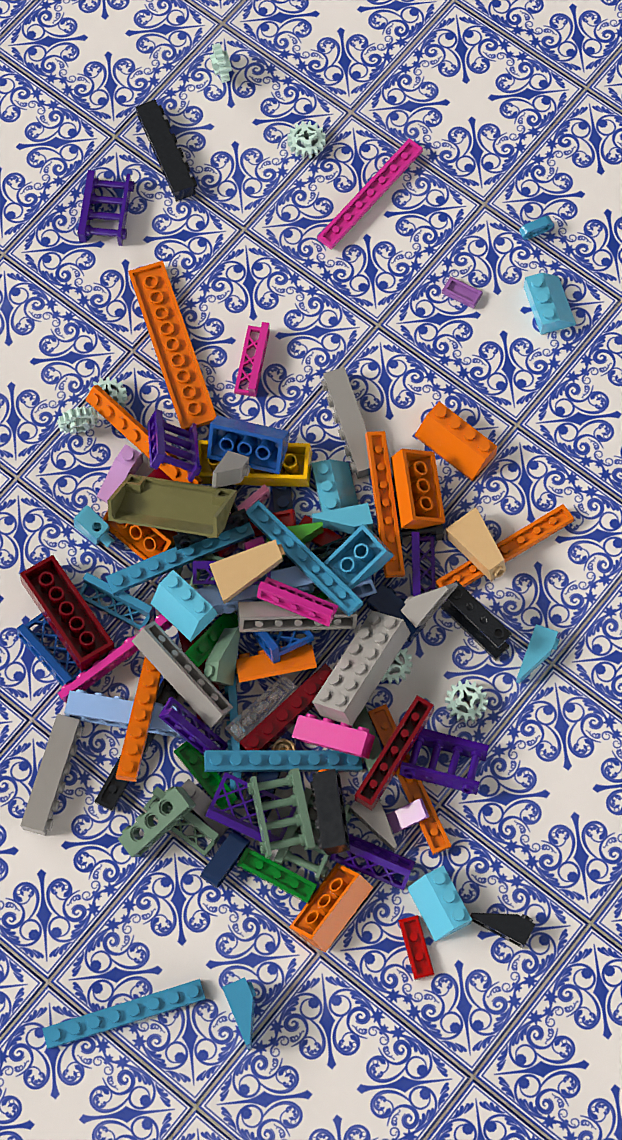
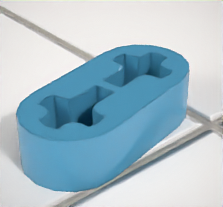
(536, 227)

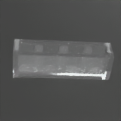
(261, 708)

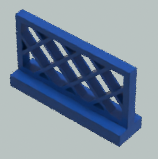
(272, 647)
(43, 652)

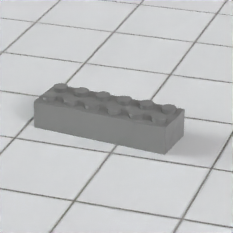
(361, 667)

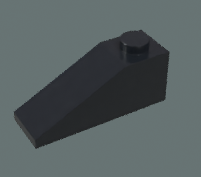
(508, 926)

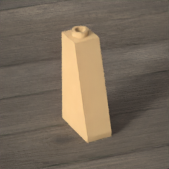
(477, 544)
(245, 568)

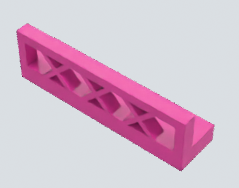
(260, 346)
(297, 601)

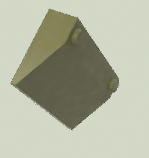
(171, 505)

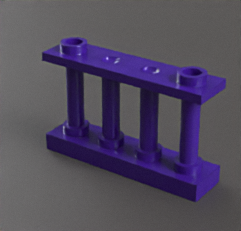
(91, 198)
(158, 446)
(454, 745)

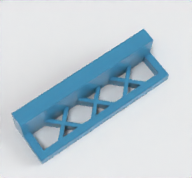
(123, 599)

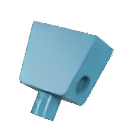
(87, 521)

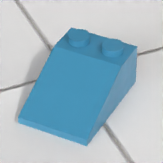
(358, 557)
(242, 1004)

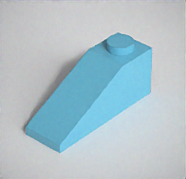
(345, 519)
(538, 650)

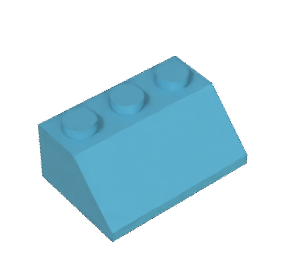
(548, 302)
(334, 484)
(182, 605)
(439, 903)

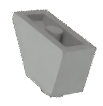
(231, 470)

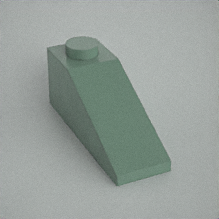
(222, 659)

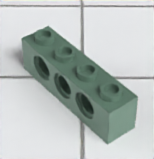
(181, 805)

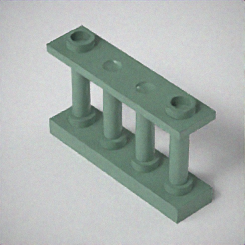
(296, 800)
(284, 855)

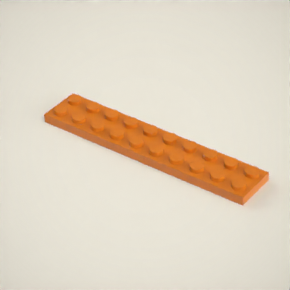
(172, 345)

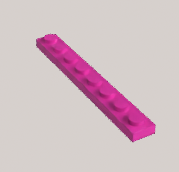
(370, 194)
(103, 667)

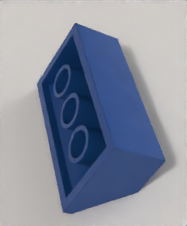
(260, 443)

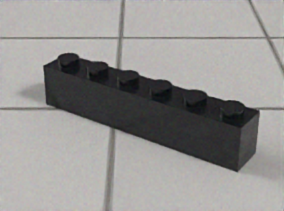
(165, 150)

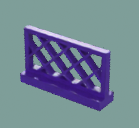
(238, 824)

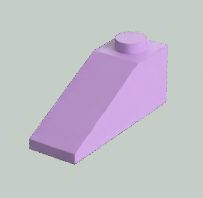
(125, 463)

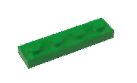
(202, 647)
(194, 762)
(277, 875)

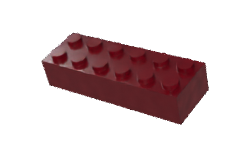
(67, 612)

